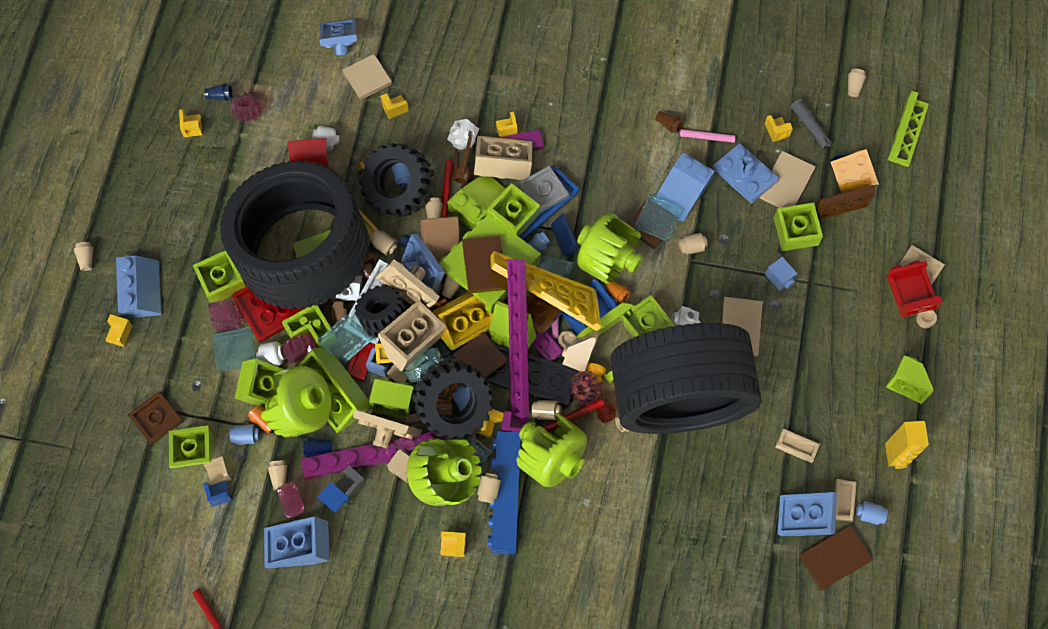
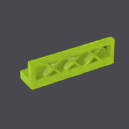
(903, 127)

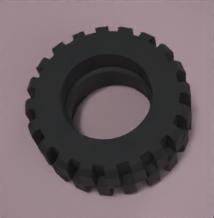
(375, 172)
(464, 421)

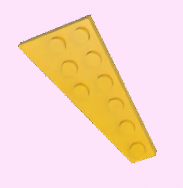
(565, 294)

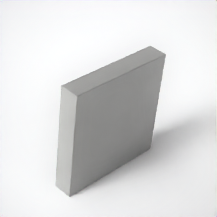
(544, 188)

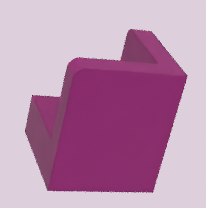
(511, 423)

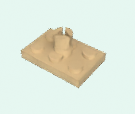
(408, 283)
(385, 428)

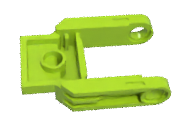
(636, 319)

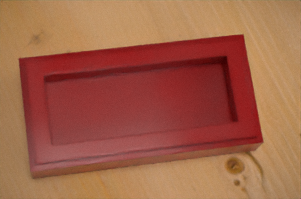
(357, 367)

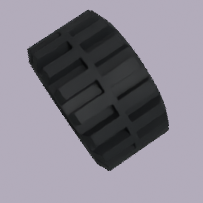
(375, 301)

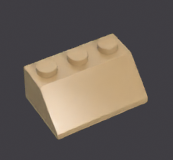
(503, 158)
(411, 335)

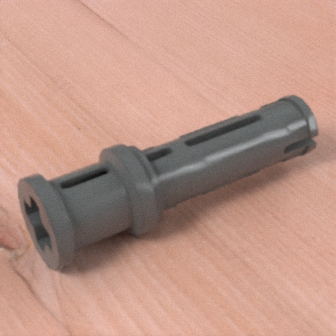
(806, 116)

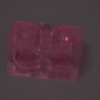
(225, 316)

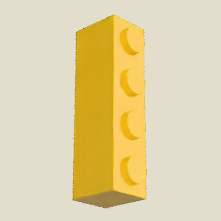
(906, 444)

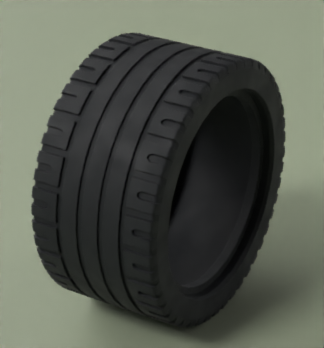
(275, 194)
(685, 378)

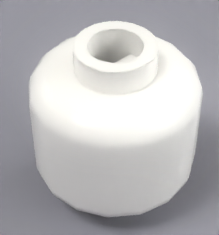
(329, 133)
(271, 353)

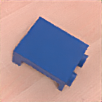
(605, 305)

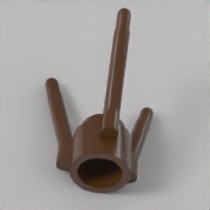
(462, 174)

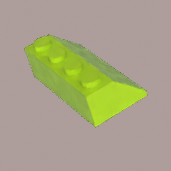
(344, 391)

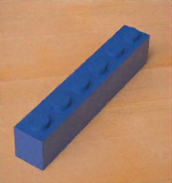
(506, 505)

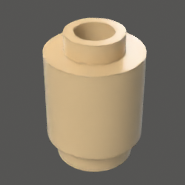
(384, 243)
(692, 244)
(546, 410)
(488, 488)

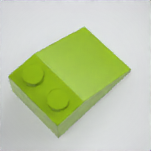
(473, 200)

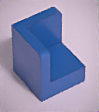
(217, 493)
(333, 497)

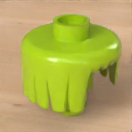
(608, 248)
(300, 404)
(550, 457)
(443, 471)

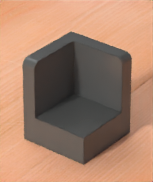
(351, 482)

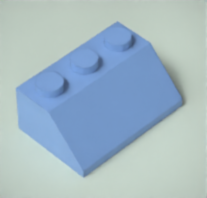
(138, 287)

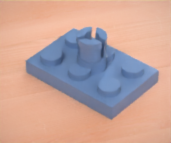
(338, 35)
(745, 173)
(419, 254)
(807, 514)

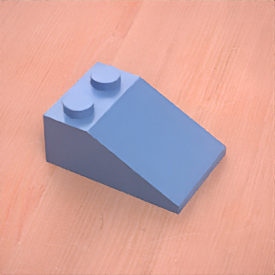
(686, 184)
(297, 543)

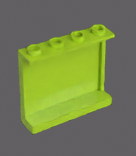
(512, 246)

